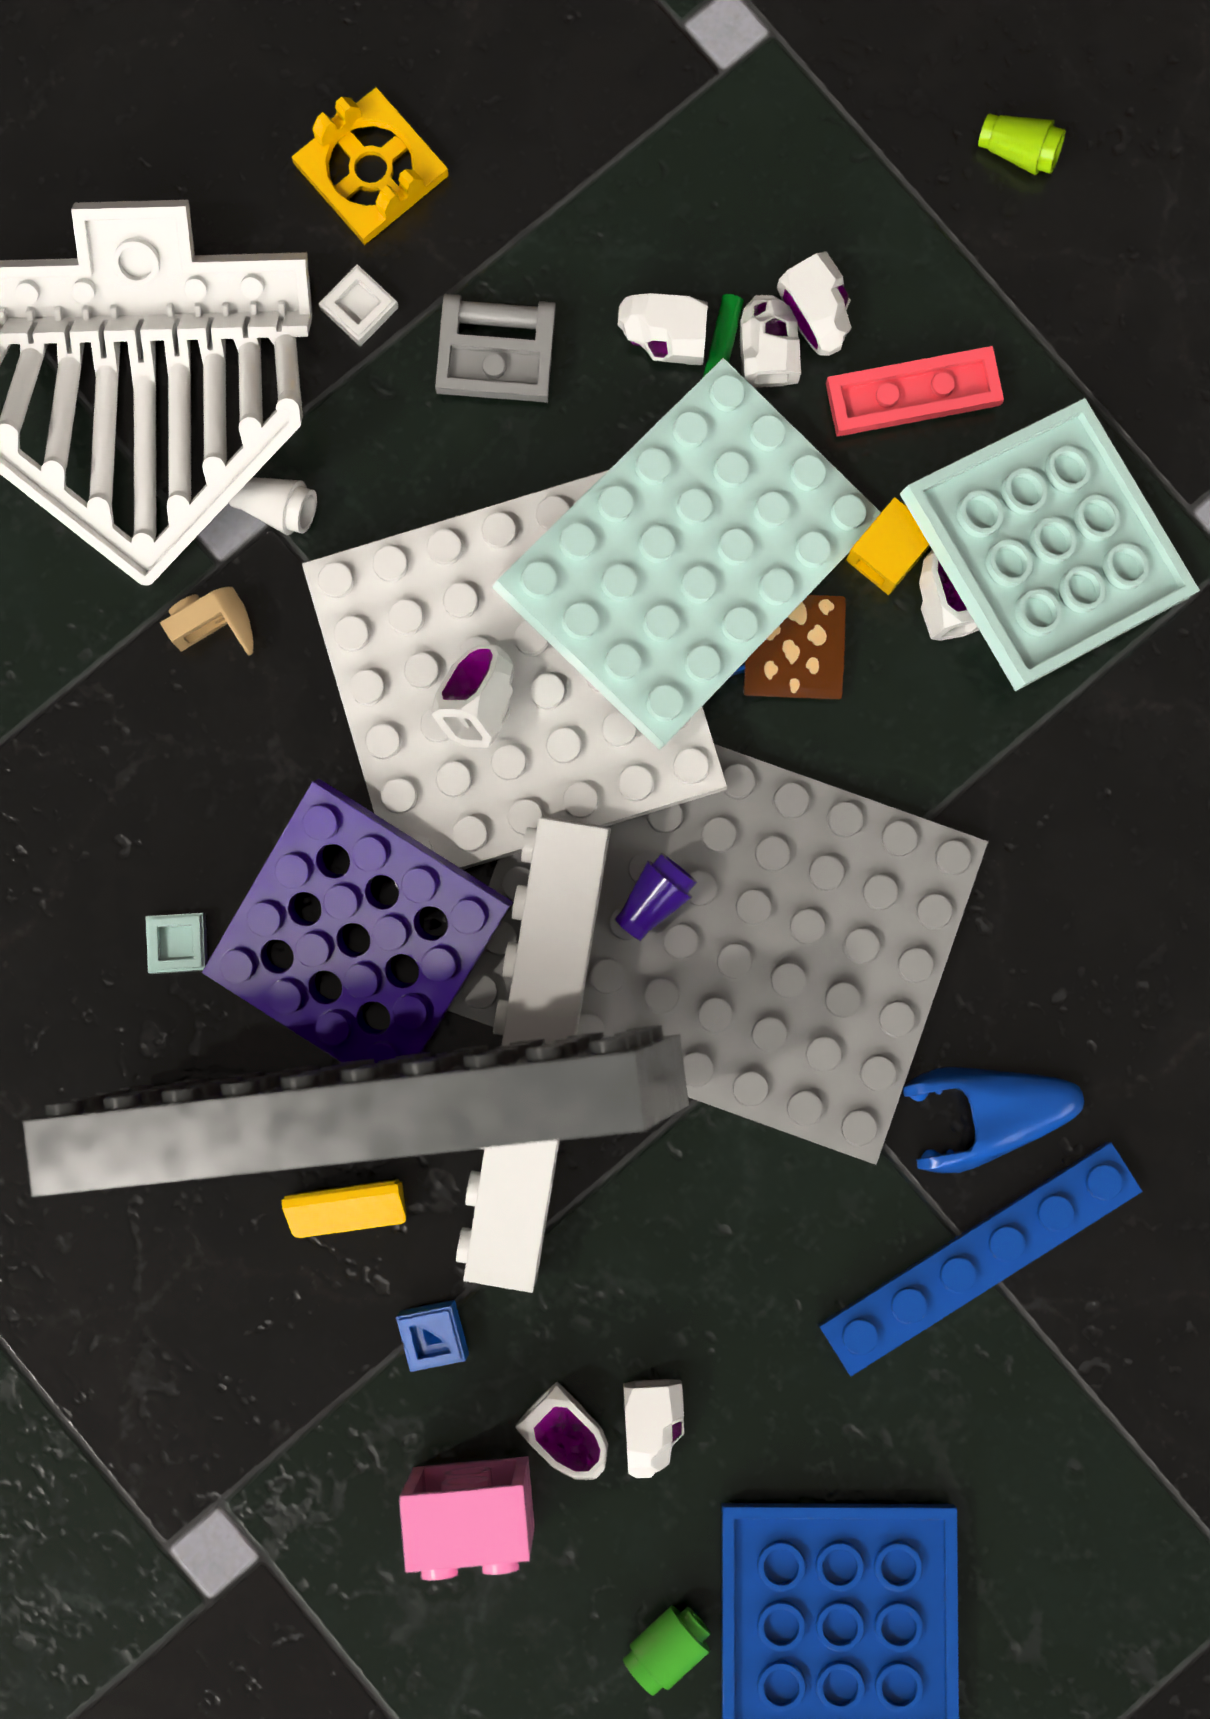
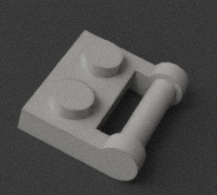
(495, 364)

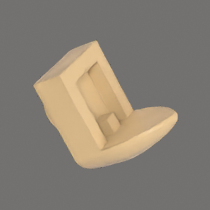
(199, 617)

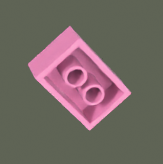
(467, 1517)

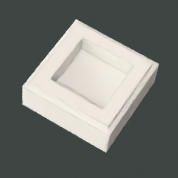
(358, 305)

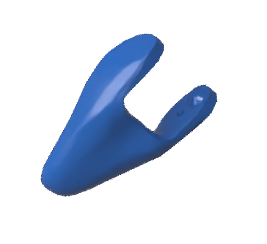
(1005, 1110)

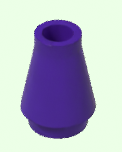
(656, 895)

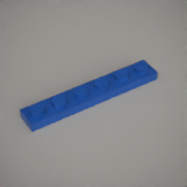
(979, 1258)

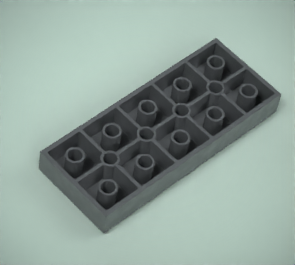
(359, 1111)

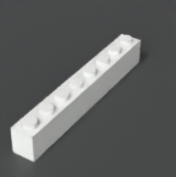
(543, 1003)

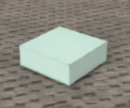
(176, 943)

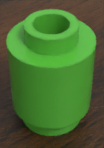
(667, 1649)

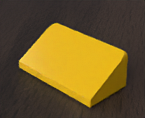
(345, 1208)

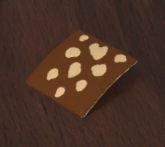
(802, 653)

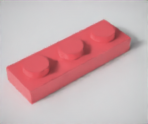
(914, 391)

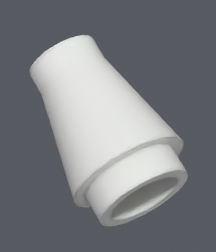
(278, 502)

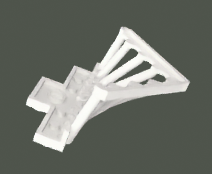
(143, 286)

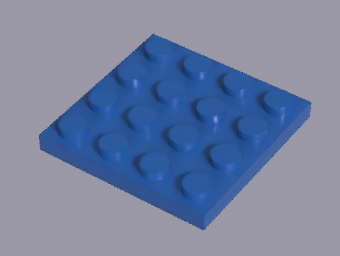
(839, 1611)

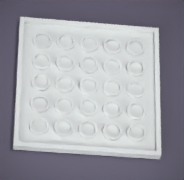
(396, 626)

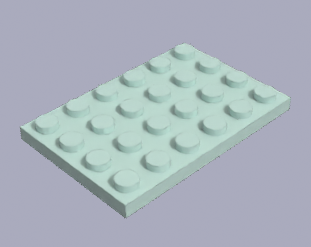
(688, 553)

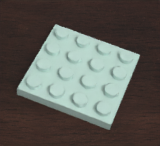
(1049, 543)

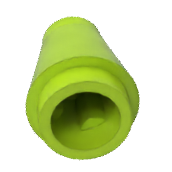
(1023, 141)

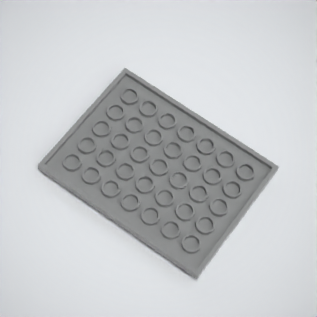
(792, 962)

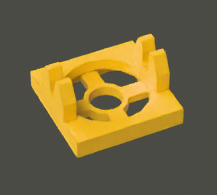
(393, 199)

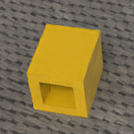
(889, 547)

